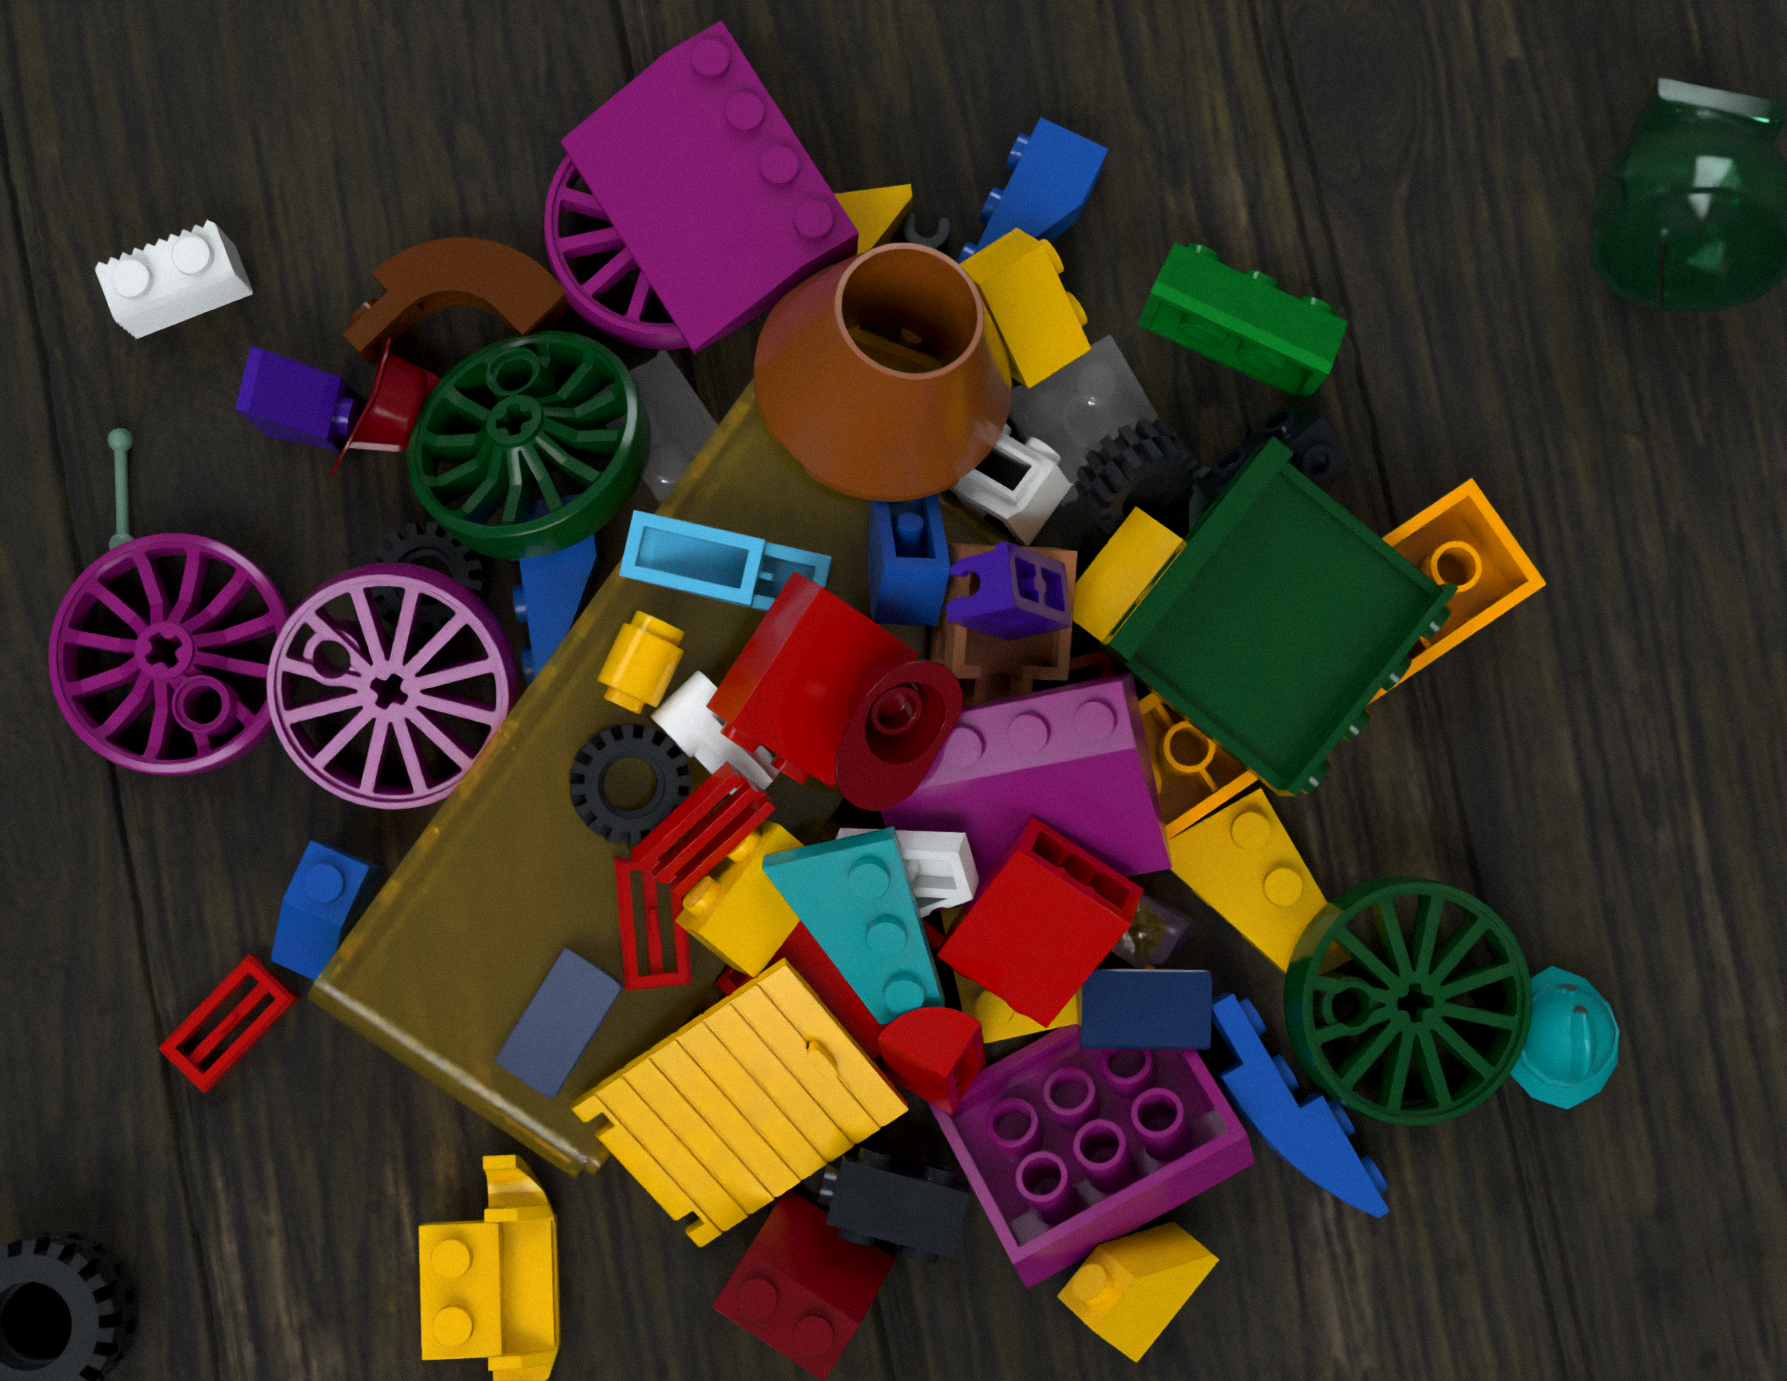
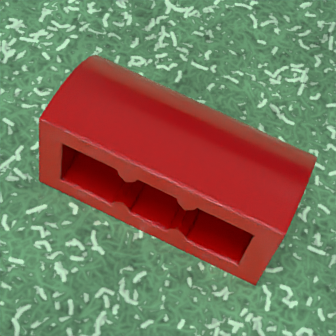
(934, 1054)

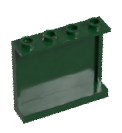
(1277, 623)

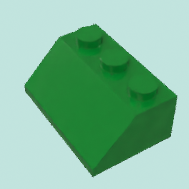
(1243, 321)

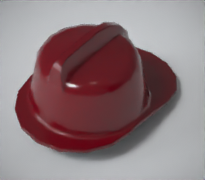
(392, 406)
(895, 731)

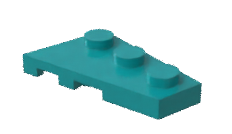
(864, 917)

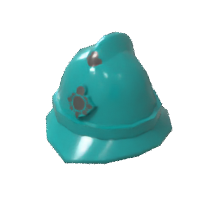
(1568, 1041)

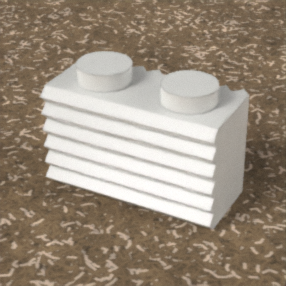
(173, 280)

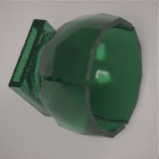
(1706, 189)

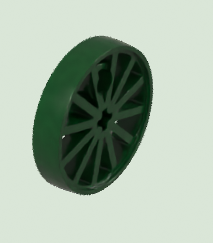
(527, 440)
(1414, 1021)

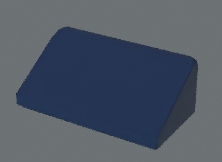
(1145, 1009)
(559, 1023)

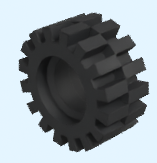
(1137, 469)
(421, 544)
(600, 754)

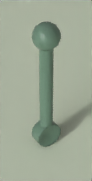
(121, 441)

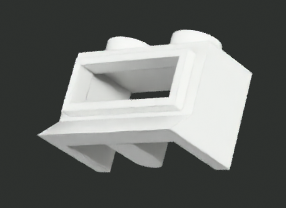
(1033, 499)

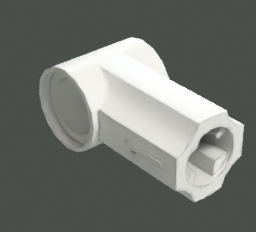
(698, 733)

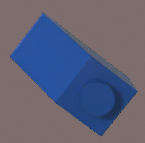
(906, 561)
(322, 907)

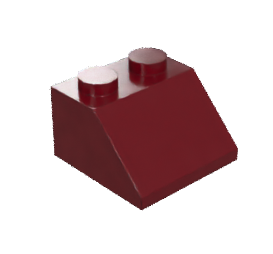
(803, 1285)

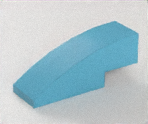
(715, 561)

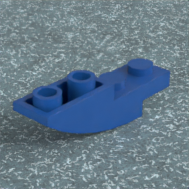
(1301, 1132)

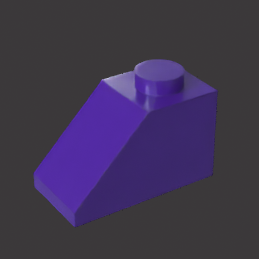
(296, 401)

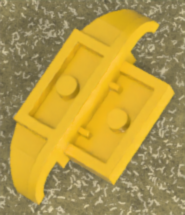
(495, 1280)

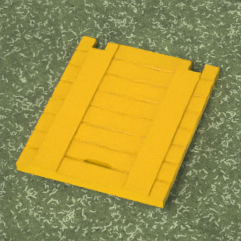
(741, 1103)

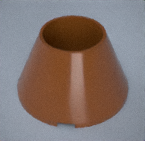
(869, 425)

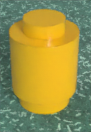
(641, 662)

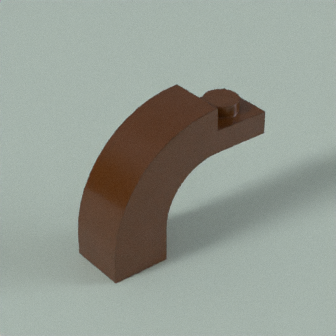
(451, 275)

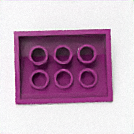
(709, 188)
(1052, 754)
(1089, 1144)

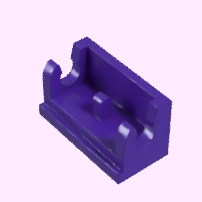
(1017, 594)

